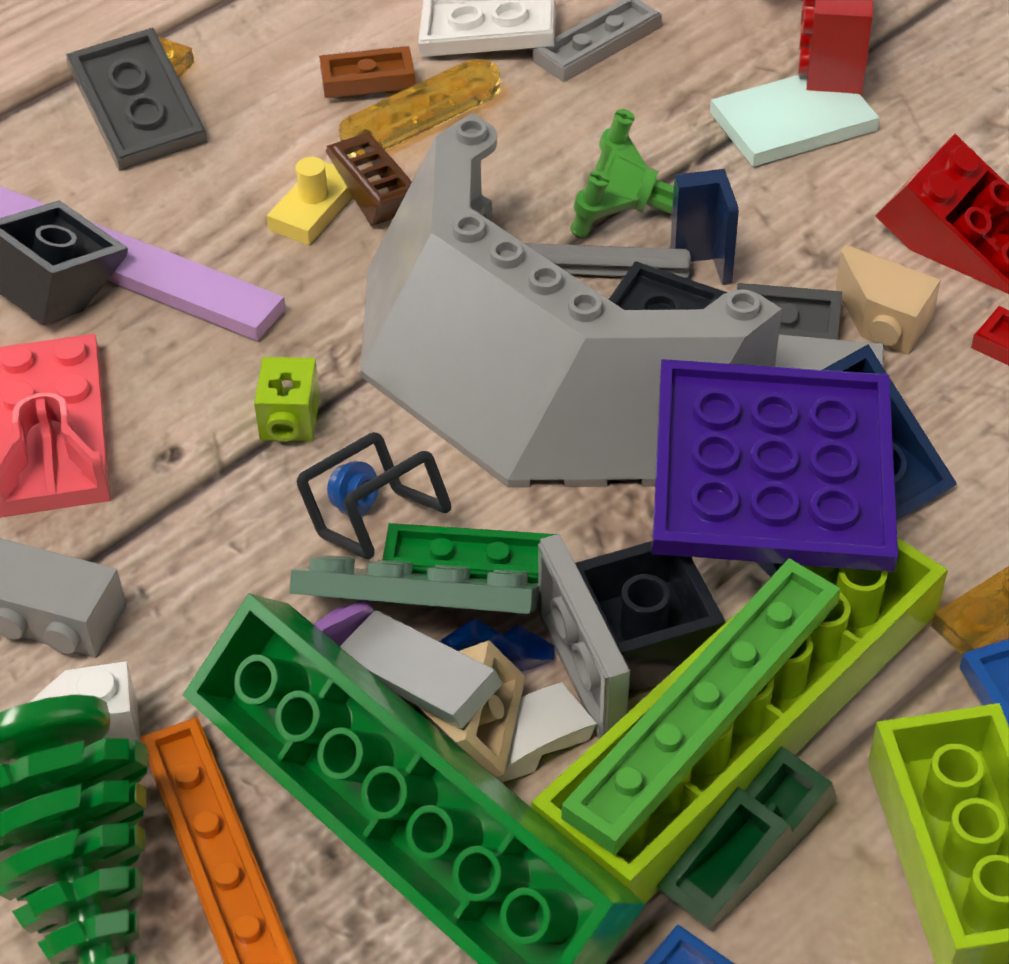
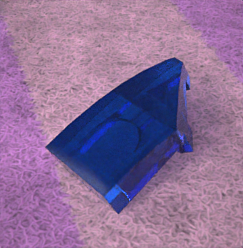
(518, 644)

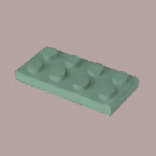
(396, 583)

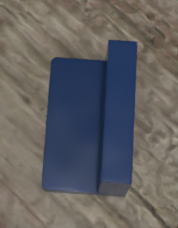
(706, 219)

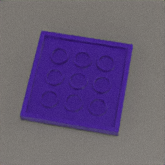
(775, 466)

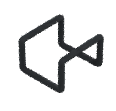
(391, 475)

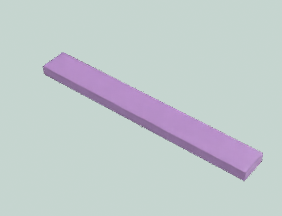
(181, 281)

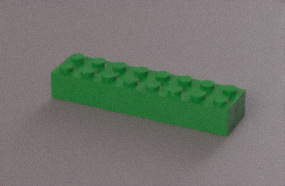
(407, 796)

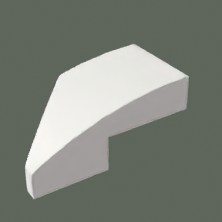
(545, 723)

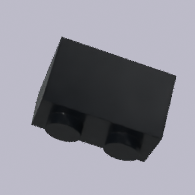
(54, 261)

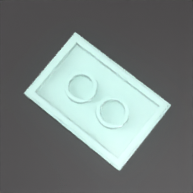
(789, 120)

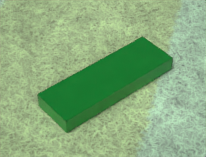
(466, 547)

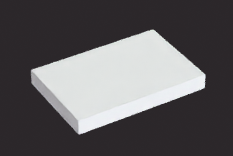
(485, 26)

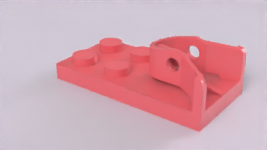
(52, 426)

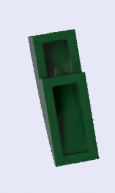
(748, 838)

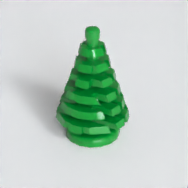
(71, 827)

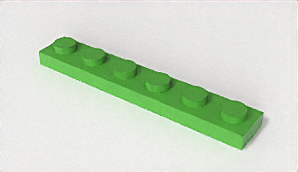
(699, 707)

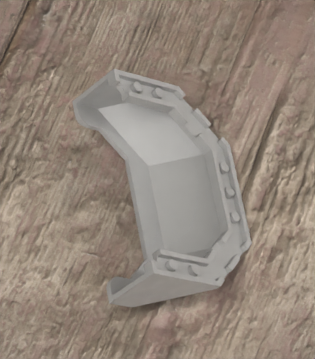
(515, 351)

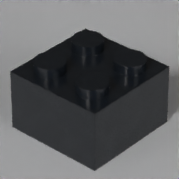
(652, 609)

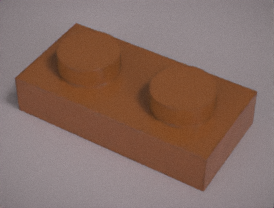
(367, 72)

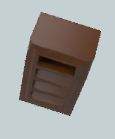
(375, 206)

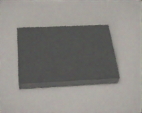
(136, 98)

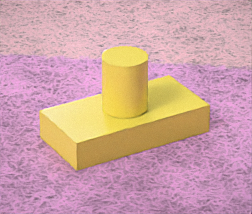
(311, 202)

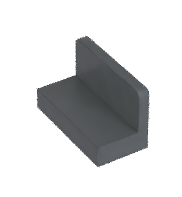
(804, 310)

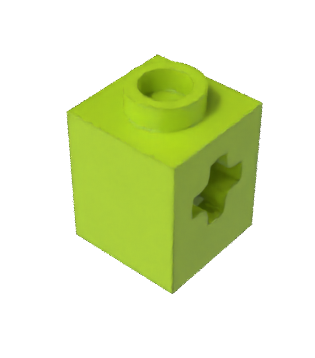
(287, 411)

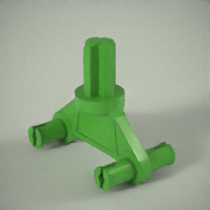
(619, 180)

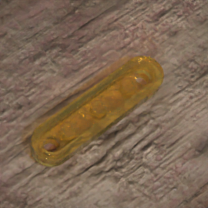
(425, 104)

